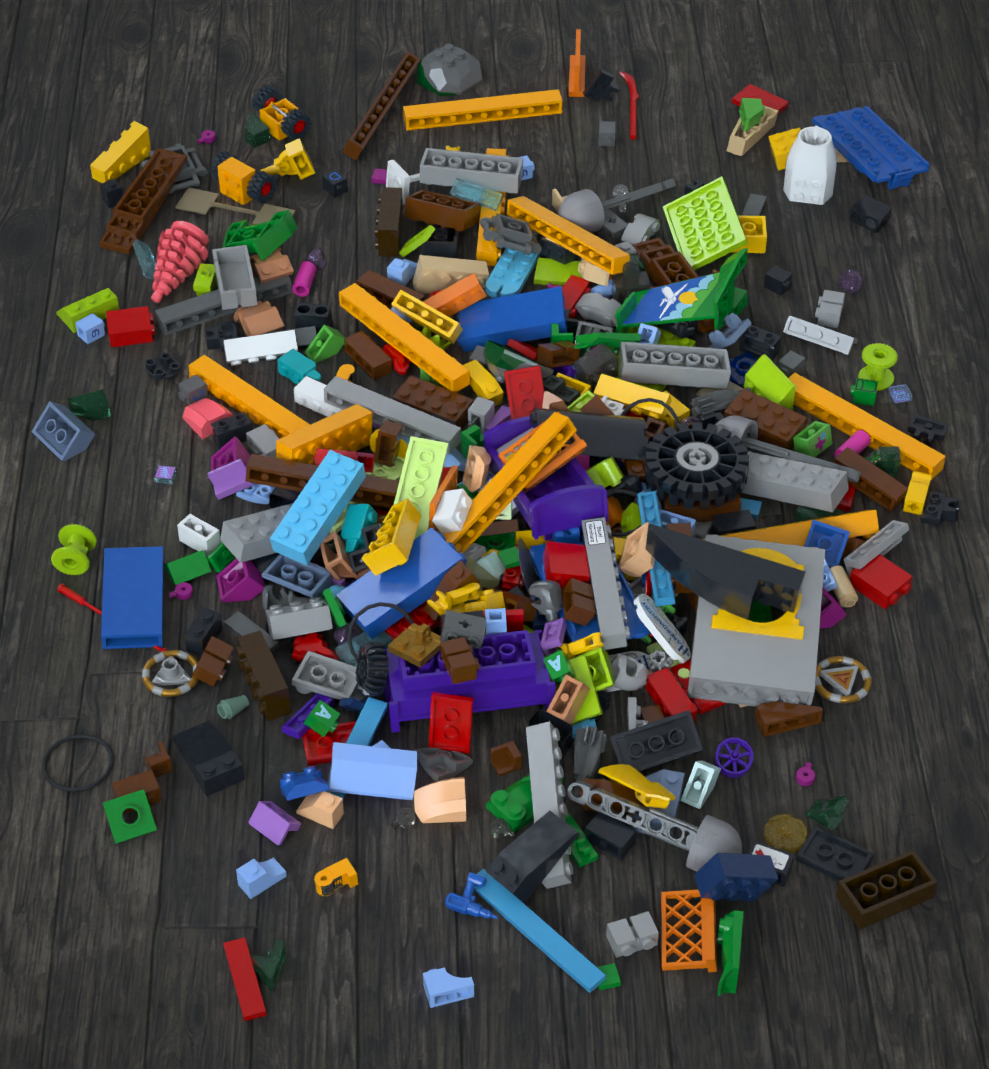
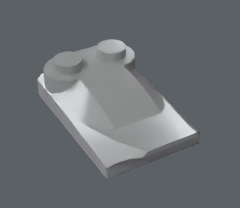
(326, 677)

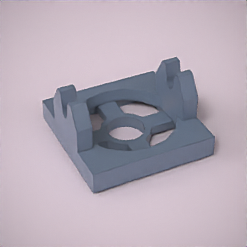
(731, 334)

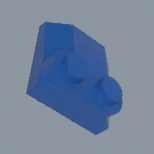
(828, 538)
(302, 784)

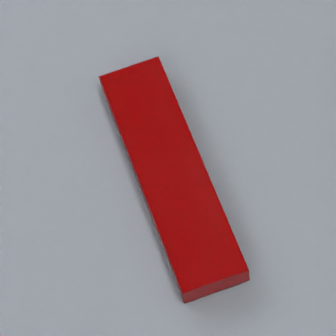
(244, 979)

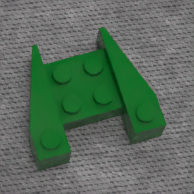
(261, 237)

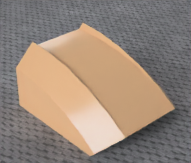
(476, 468)
(635, 558)
(441, 801)

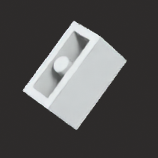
(452, 511)
(198, 534)

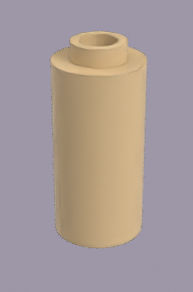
(844, 592)

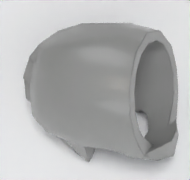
(628, 673)

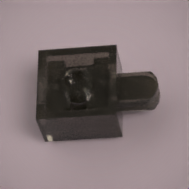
(629, 281)

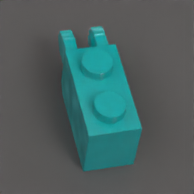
(297, 367)
(357, 518)

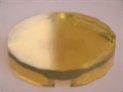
(785, 833)

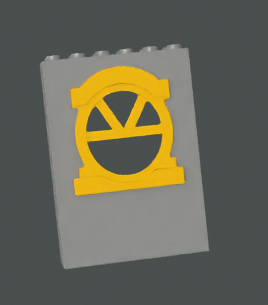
(754, 660)

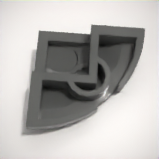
(442, 764)

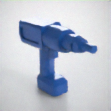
(465, 904)

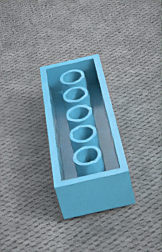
(318, 507)

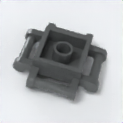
(188, 169)
(511, 234)

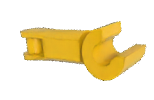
(454, 597)
(582, 645)

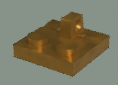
(416, 644)

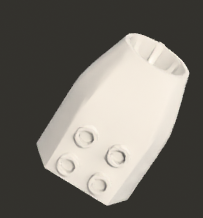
(811, 167)

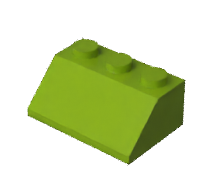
(96, 304)
(770, 382)
(600, 668)

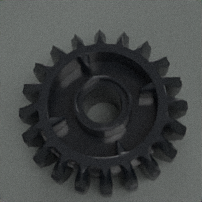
(371, 669)

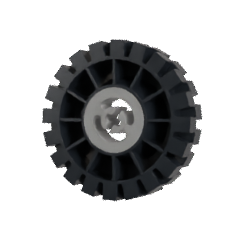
(695, 482)

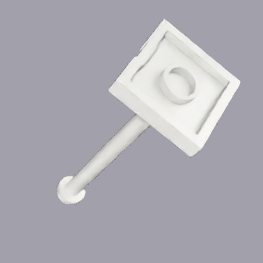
(399, 179)

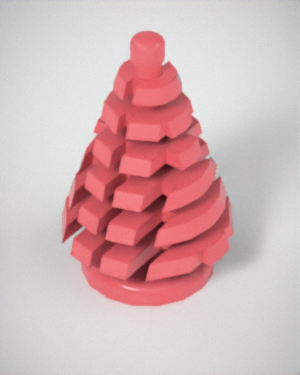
(179, 255)

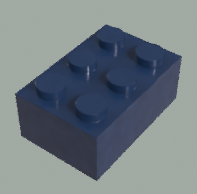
(736, 876)

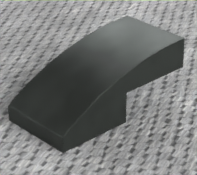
(558, 387)

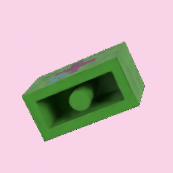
(813, 439)

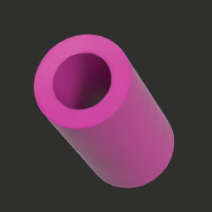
(304, 278)
(856, 442)

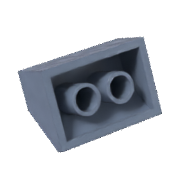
(62, 431)
(308, 579)
(673, 782)

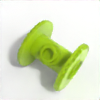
(878, 359)
(77, 543)

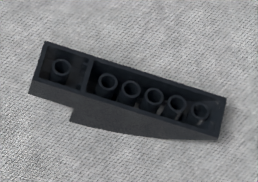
(724, 574)

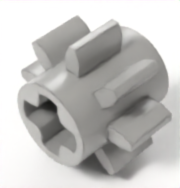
(659, 661)

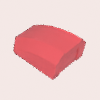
(202, 414)

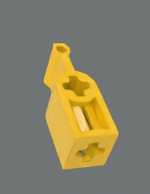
(917, 492)

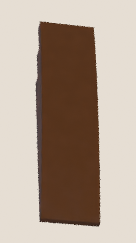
(142, 201)
(668, 267)

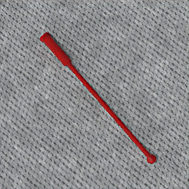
(82, 601)

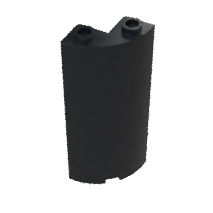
(603, 433)

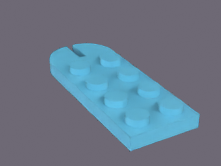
(510, 273)

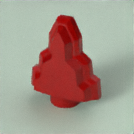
(399, 361)
(311, 642)

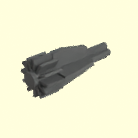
(713, 402)
(588, 746)

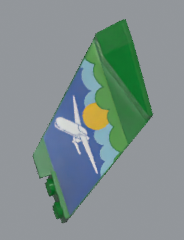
(688, 300)

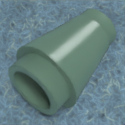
(230, 707)

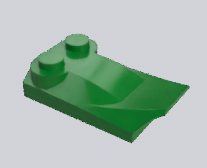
(610, 340)
(514, 804)
(730, 937)

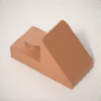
(553, 402)

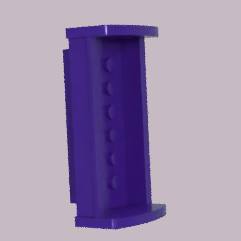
(558, 500)
(507, 677)

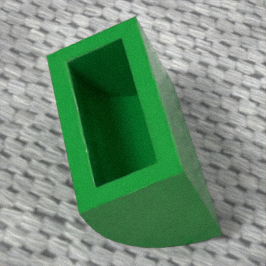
(187, 567)

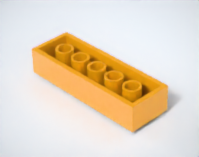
(341, 431)

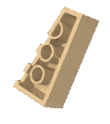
(742, 141)
(441, 272)

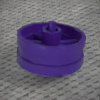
(733, 757)

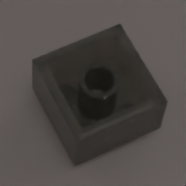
(594, 363)

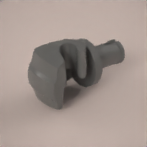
(271, 598)
(550, 598)

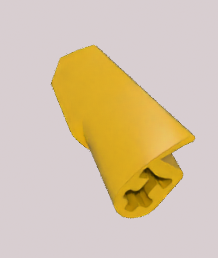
(647, 792)

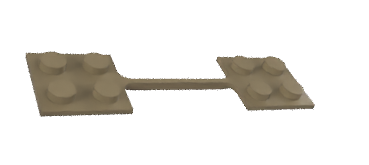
(201, 202)

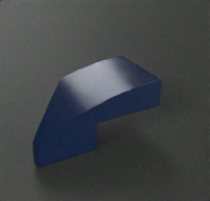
(352, 704)

